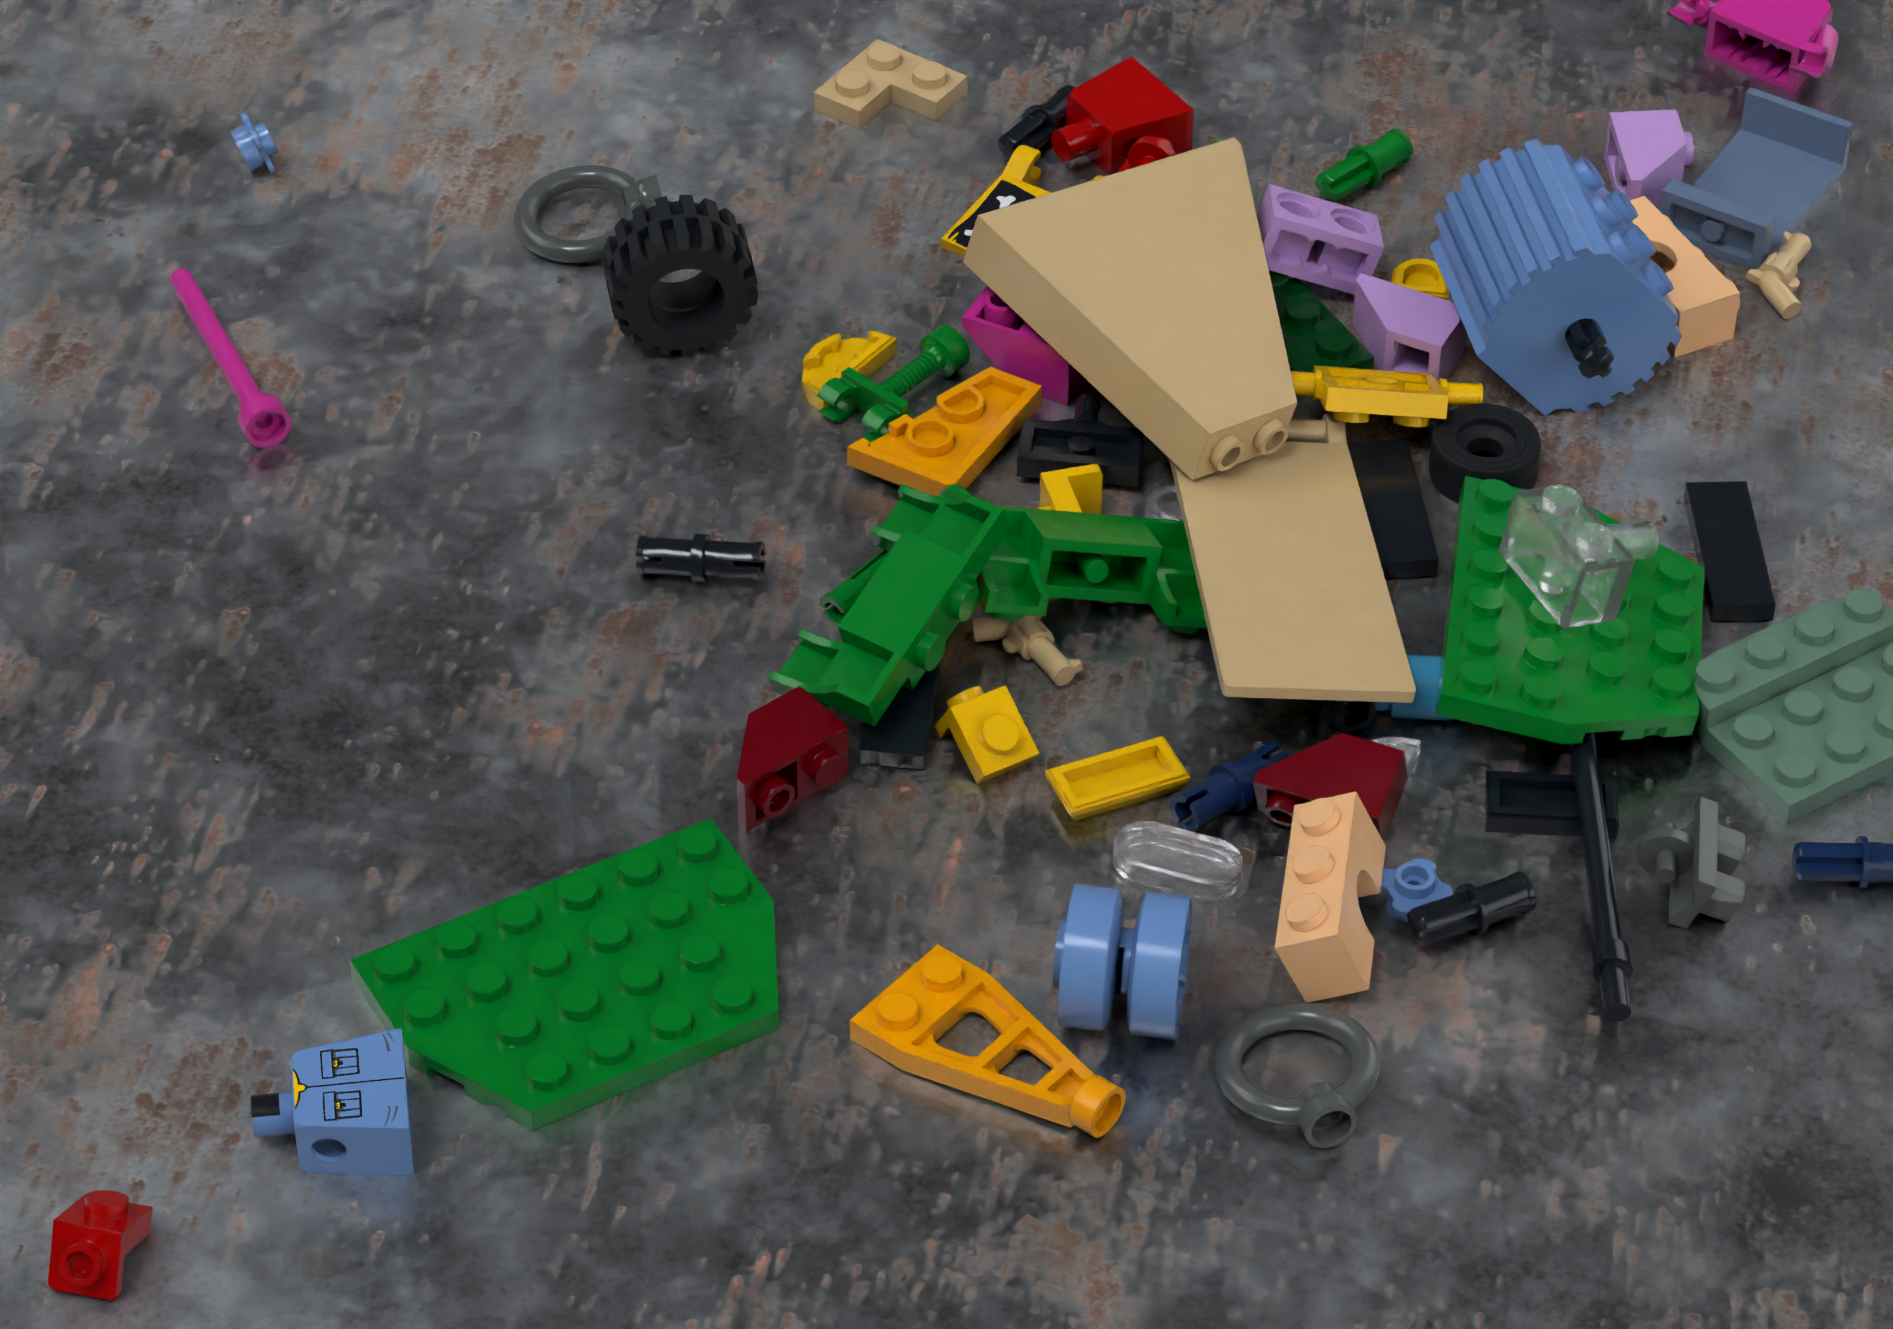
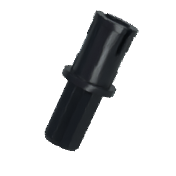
(1036, 124)
(1471, 909)

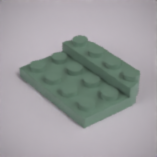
(1804, 704)

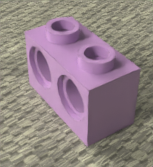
(1318, 239)

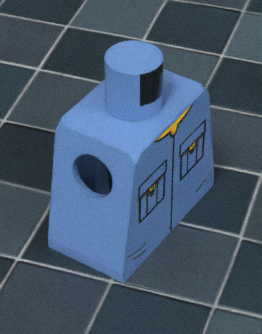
(345, 1107)

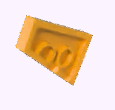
(954, 437)

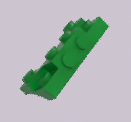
(1091, 559)
(906, 607)

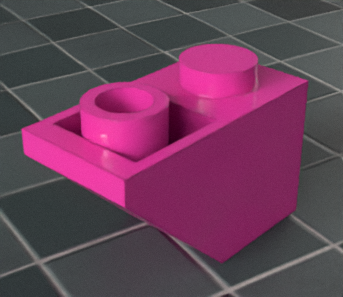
(1019, 349)

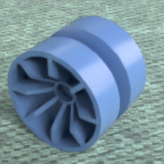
(1105, 959)

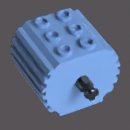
(1554, 279)

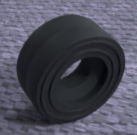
(1483, 431)

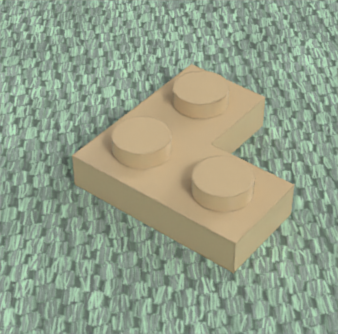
(889, 75)

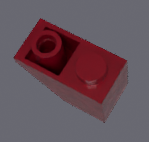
(788, 755)
(1334, 769)

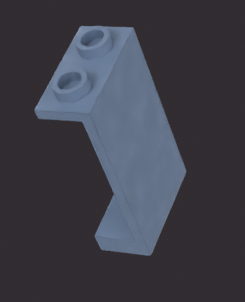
(1760, 180)

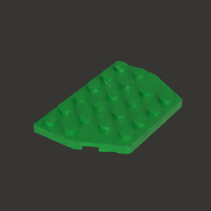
(1527, 675)
(587, 979)

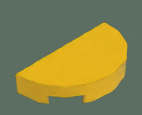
(834, 355)

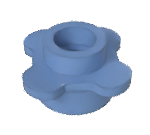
(255, 144)
(1412, 886)

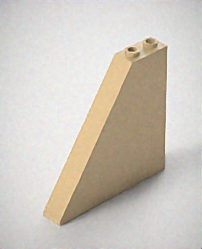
(1155, 300)

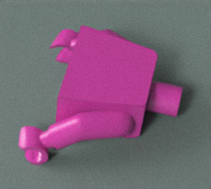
(1766, 38)

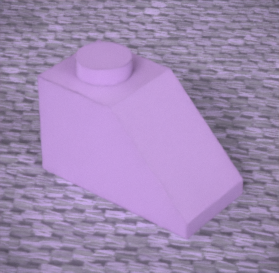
(1646, 152)

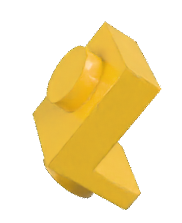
(1072, 489)
(988, 732)

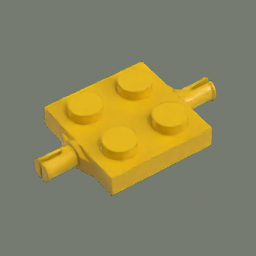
(1406, 396)

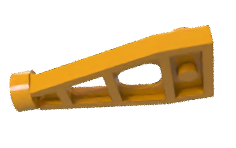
(939, 992)

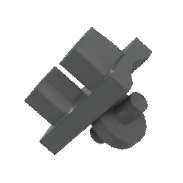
(1696, 864)

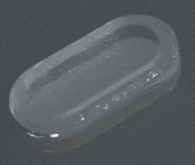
(1177, 860)

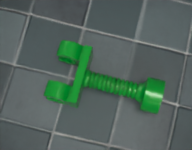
(941, 352)

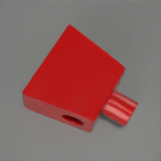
(1116, 111)

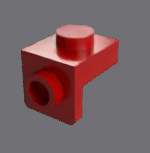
(93, 1241)

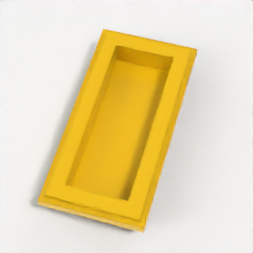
(1118, 778)

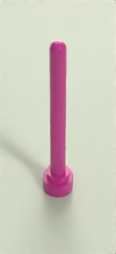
(260, 414)

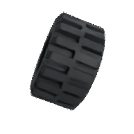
(674, 239)

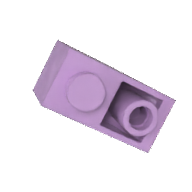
(1407, 328)

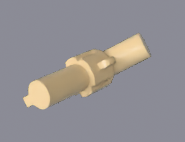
(1779, 272)
(1031, 641)

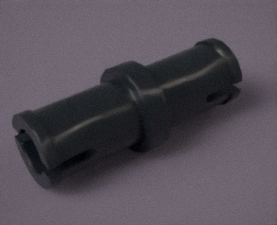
(701, 558)

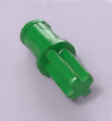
(1364, 166)

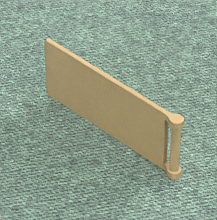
(1294, 575)

